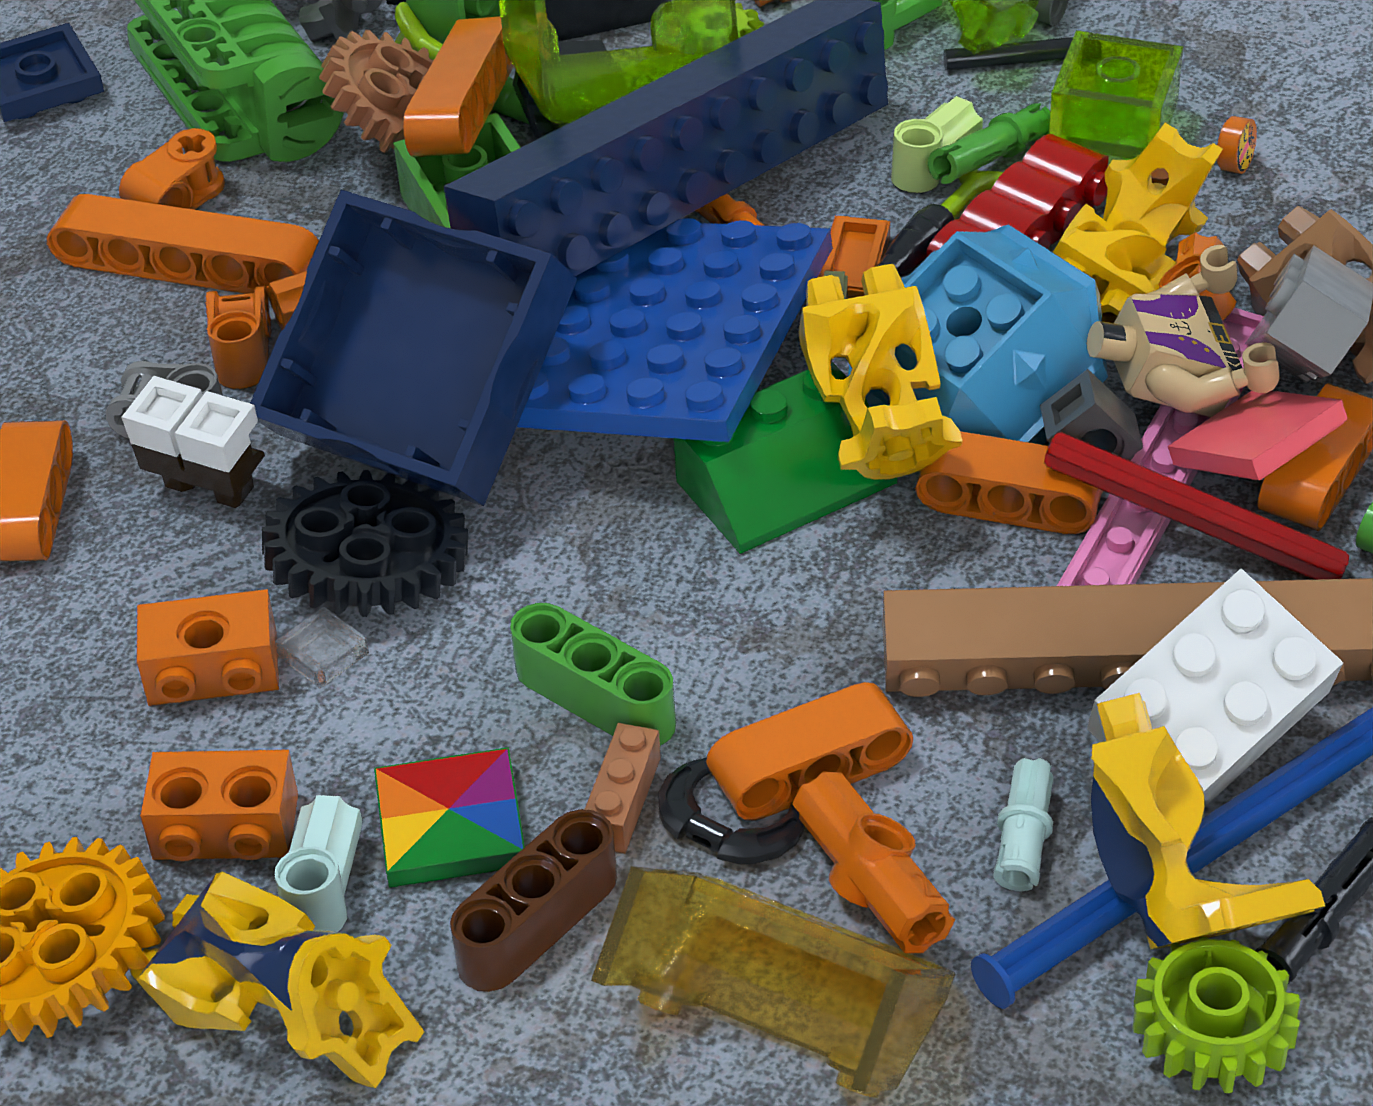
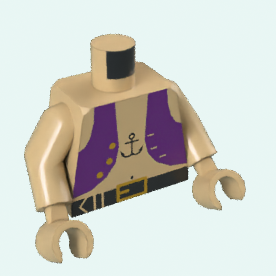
(1177, 348)

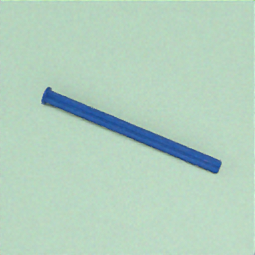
(1219, 832)

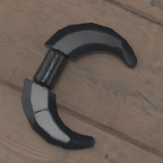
(744, 846)

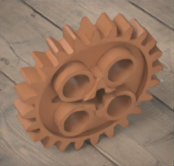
(374, 83)

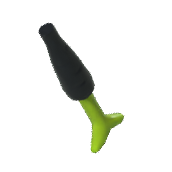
(911, 243)

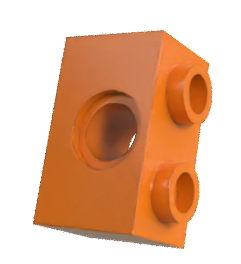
(207, 647)

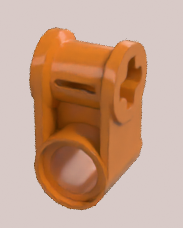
(176, 177)
(239, 336)

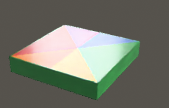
(448, 816)

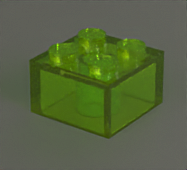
(1115, 92)

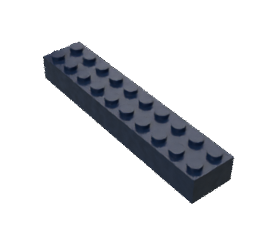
(682, 137)

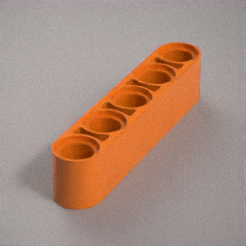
(458, 90)
(178, 244)

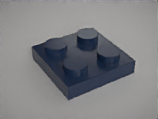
(45, 72)

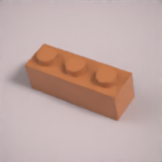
(625, 780)

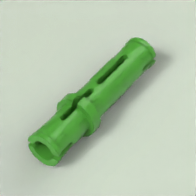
(1003, 137)

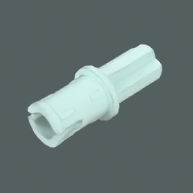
(1024, 825)

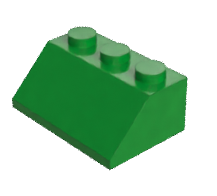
(776, 466)

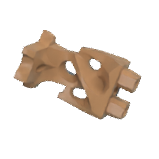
(1300, 232)

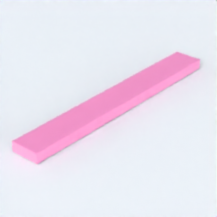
(1123, 532)

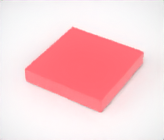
(1257, 434)

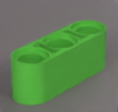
(591, 671)

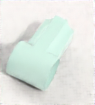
(320, 861)

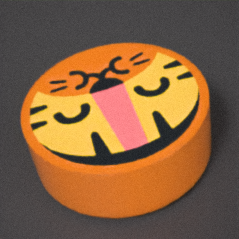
(1238, 144)

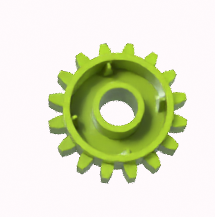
(1216, 1012)

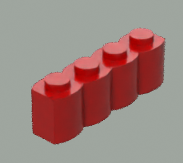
(1036, 193)

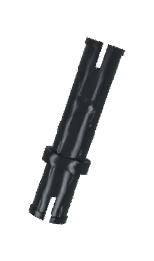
(1290, 948)

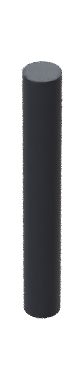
(1008, 54)

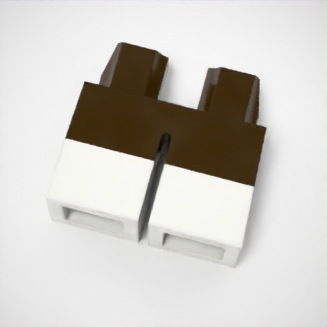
(194, 439)

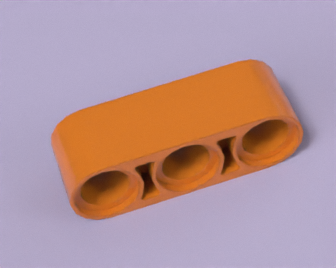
(1317, 478)
(1007, 485)
(32, 486)
(841, 732)

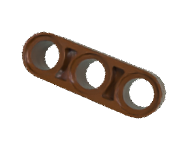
(534, 900)

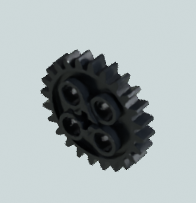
(364, 543)

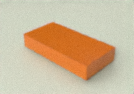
(856, 248)

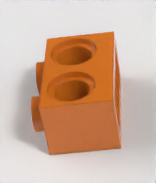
(220, 804)

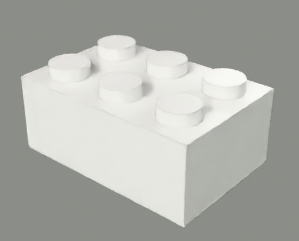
(1228, 681)

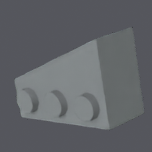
(1314, 314)

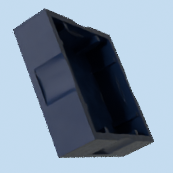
(413, 346)

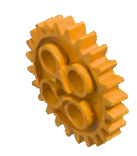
(71, 932)

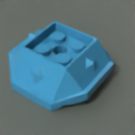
(1026, 328)

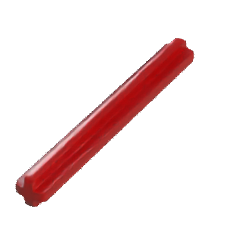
(1195, 508)

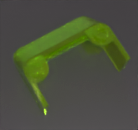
(583, 82)

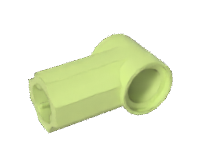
(919, 137)

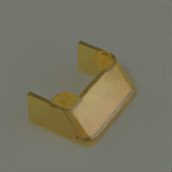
(775, 970)

